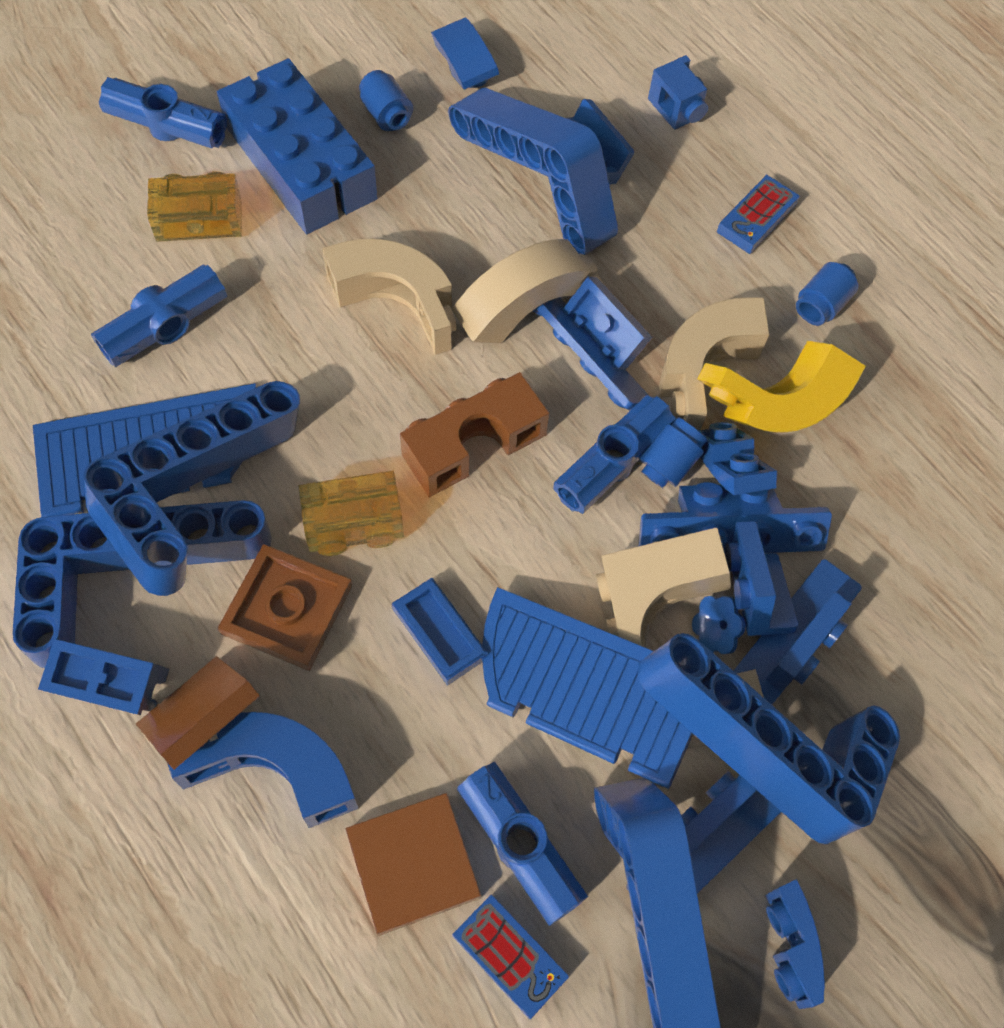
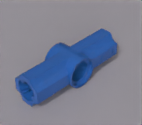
(163, 112)
(159, 315)
(597, 469)
(540, 873)

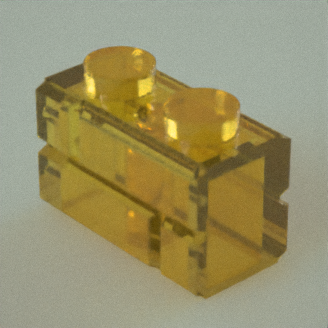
(194, 207)
(351, 512)

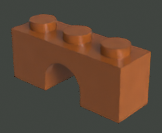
(503, 411)

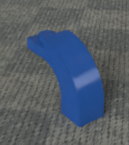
(280, 746)

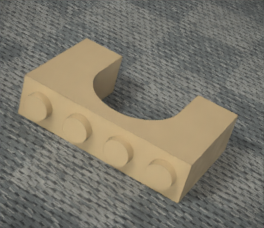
(659, 574)

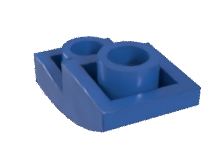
(465, 53)
(733, 462)
(801, 965)

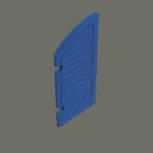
(71, 444)
(578, 686)

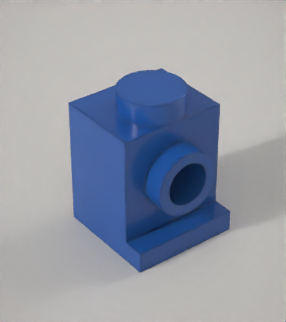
(678, 93)

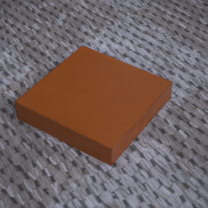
(285, 607)
(196, 711)
(412, 864)

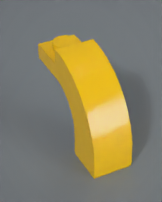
(802, 398)

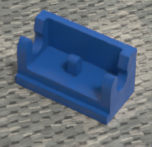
(101, 677)

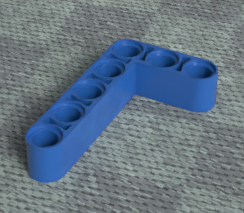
(550, 146)
(224, 438)
(75, 556)
(818, 789)
(664, 901)

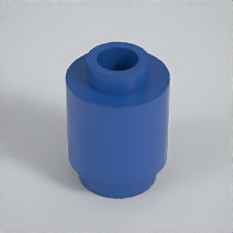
(385, 100)
(827, 293)
(673, 453)

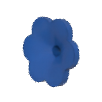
(718, 624)

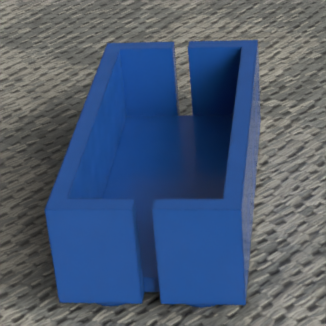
(298, 145)

